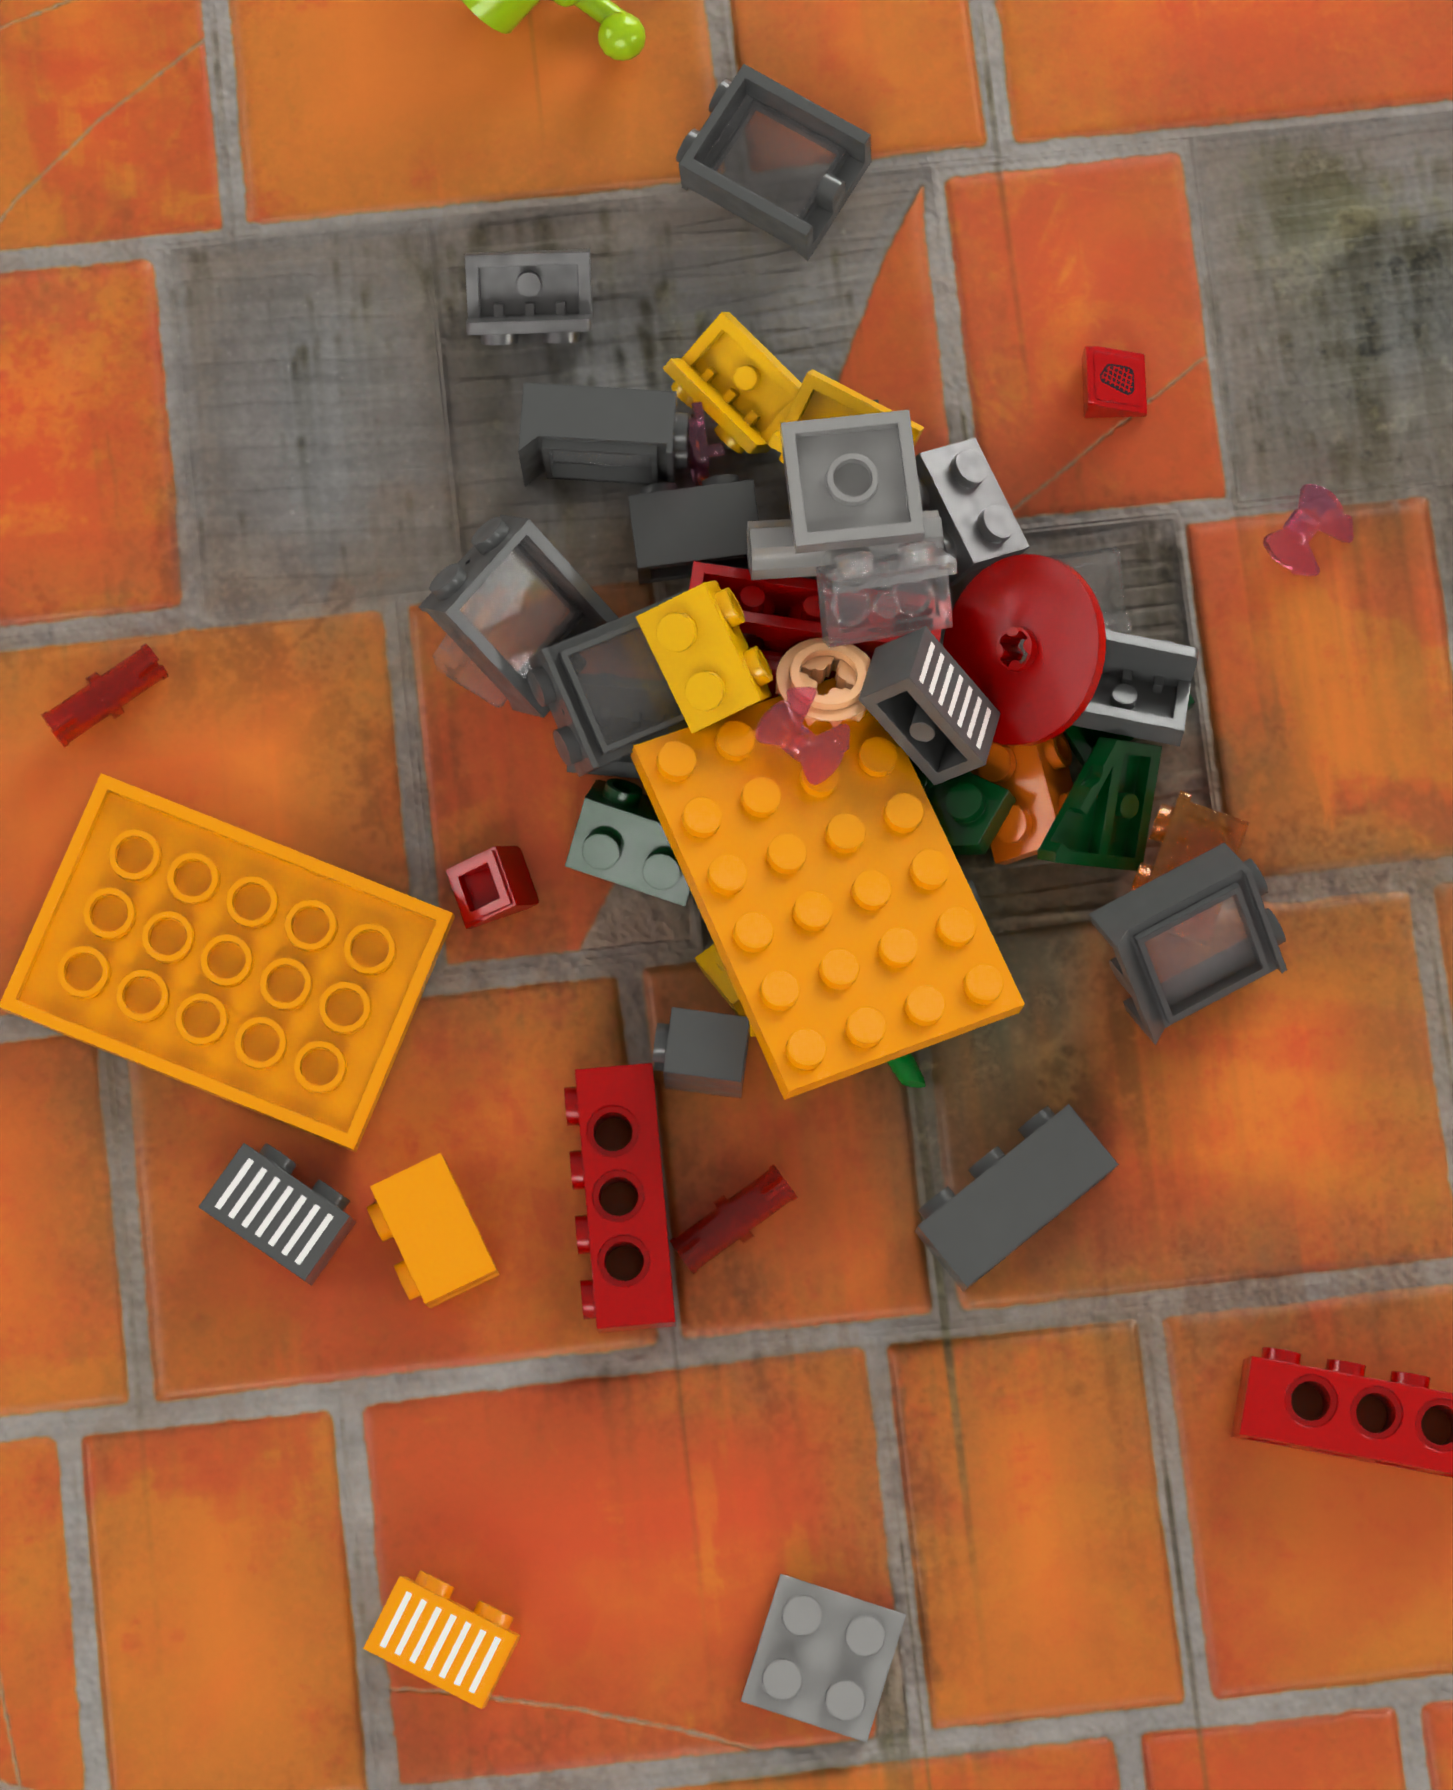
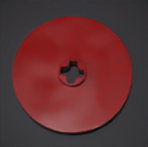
(1062, 633)

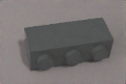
(1013, 1194)

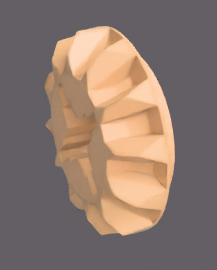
(809, 665)

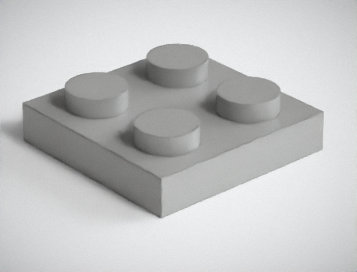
(852, 481)
(823, 1658)

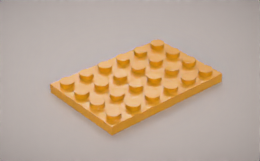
(826, 896)
(227, 962)

